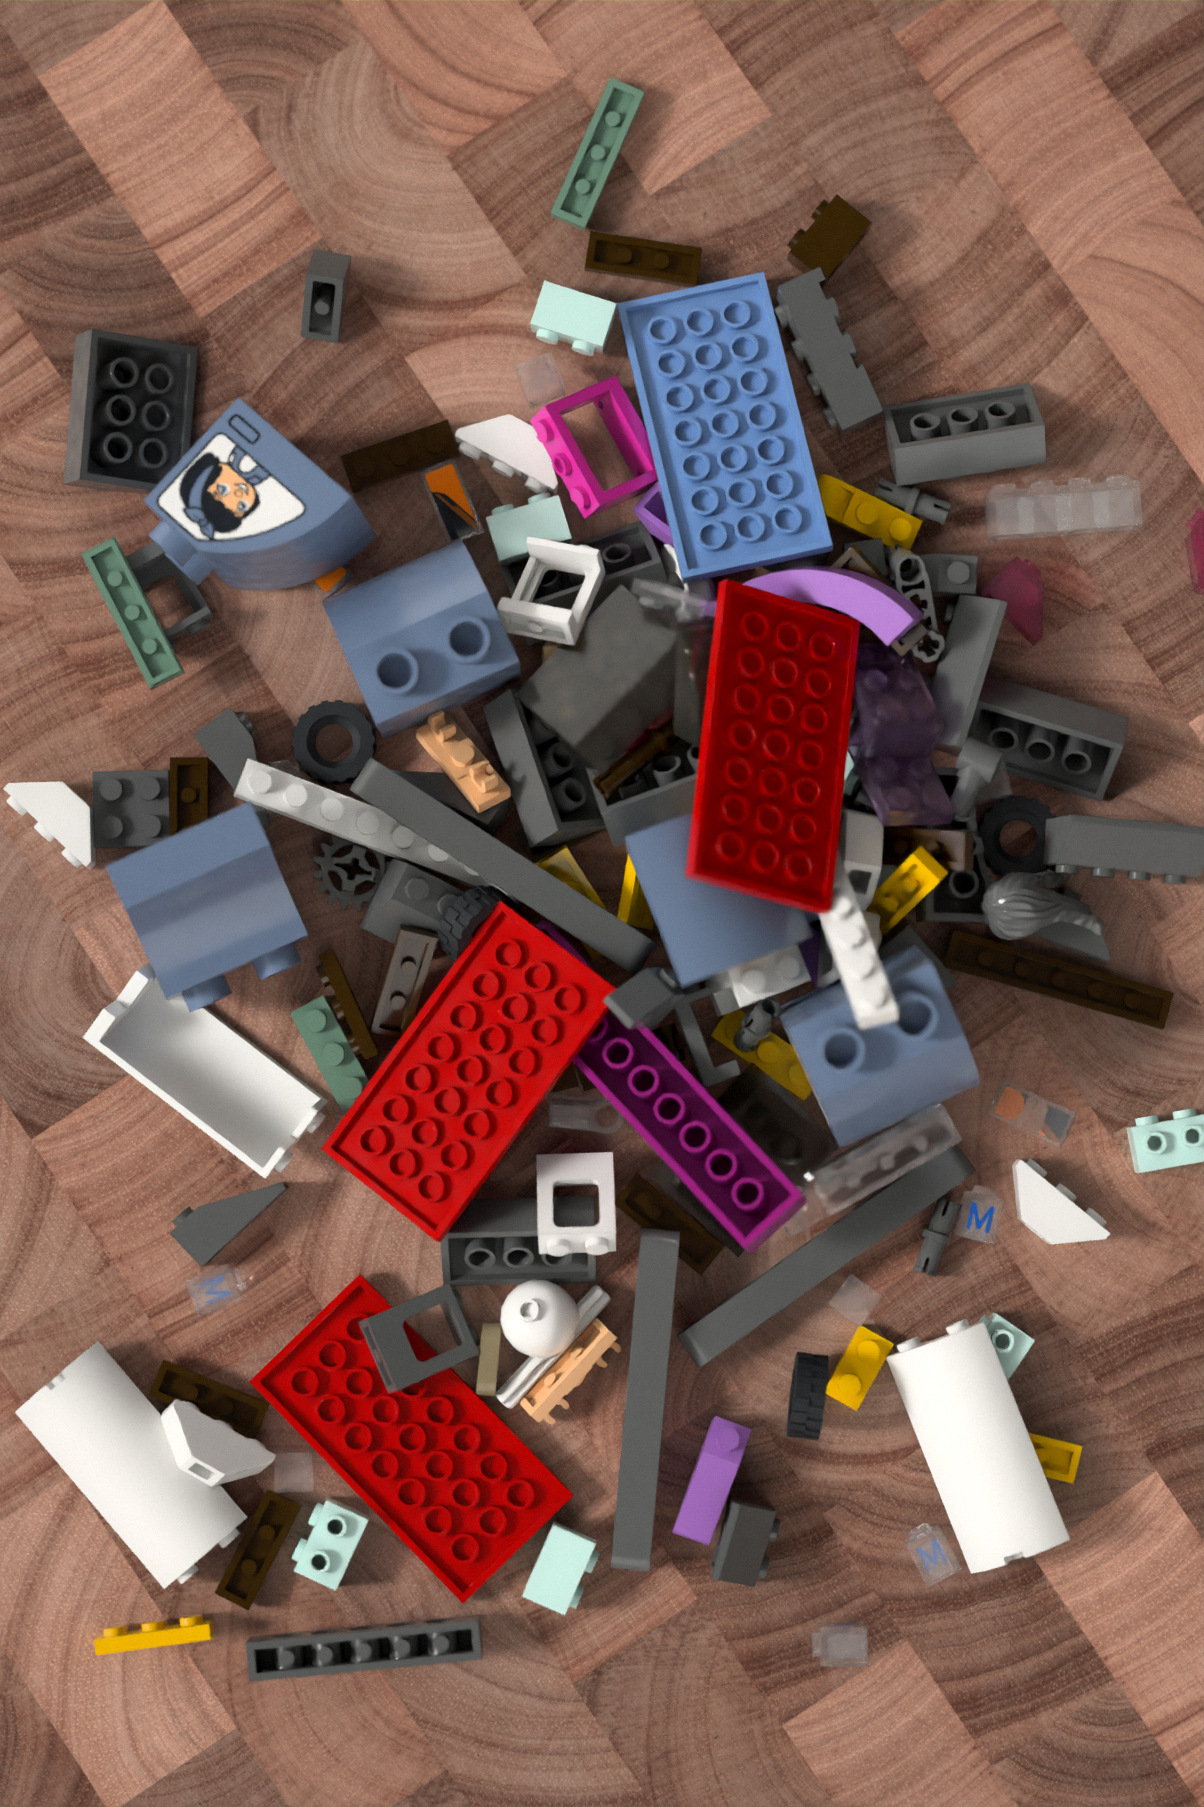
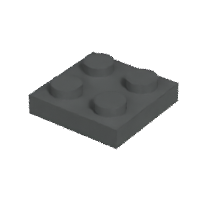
(131, 808)

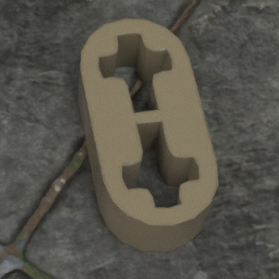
(489, 1359)

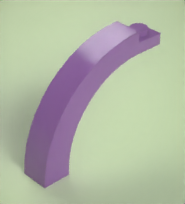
(851, 592)

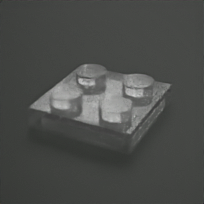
(660, 595)

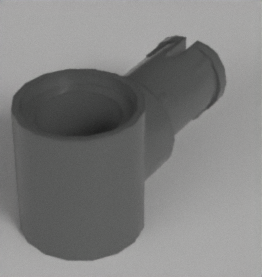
(976, 766)

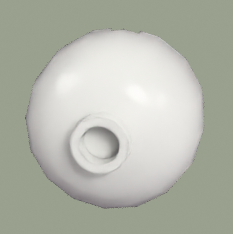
(539, 1318)

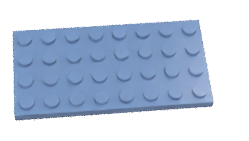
(724, 428)

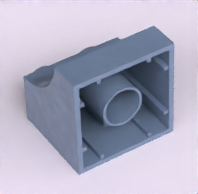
(210, 906)

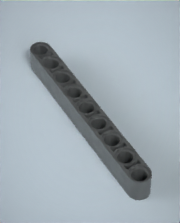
(503, 866)
(824, 1254)
(645, 1399)

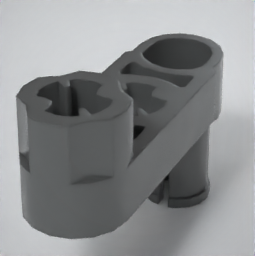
(910, 579)

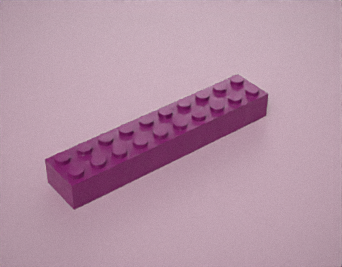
(686, 1127)

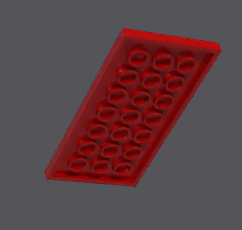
(773, 748)
(470, 1071)
(419, 1457)

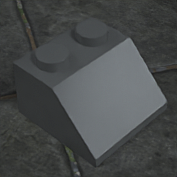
(409, 899)
(743, 1542)

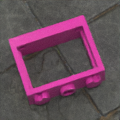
(569, 461)

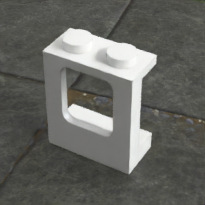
(547, 622)
(757, 980)
(576, 1170)

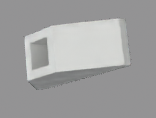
(512, 449)
(59, 816)
(861, 853)
(1051, 1210)
(211, 1447)

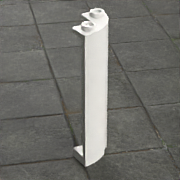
(208, 1073)
(977, 1446)
(124, 1464)

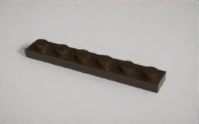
(1058, 979)

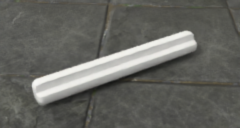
(535, 1367)

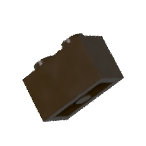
(829, 239)

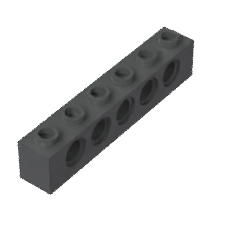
(364, 1648)

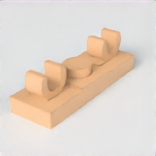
(462, 762)
(569, 1371)

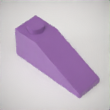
(711, 1480)

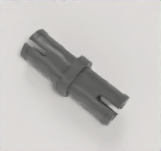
(913, 501)
(757, 1024)
(936, 1237)

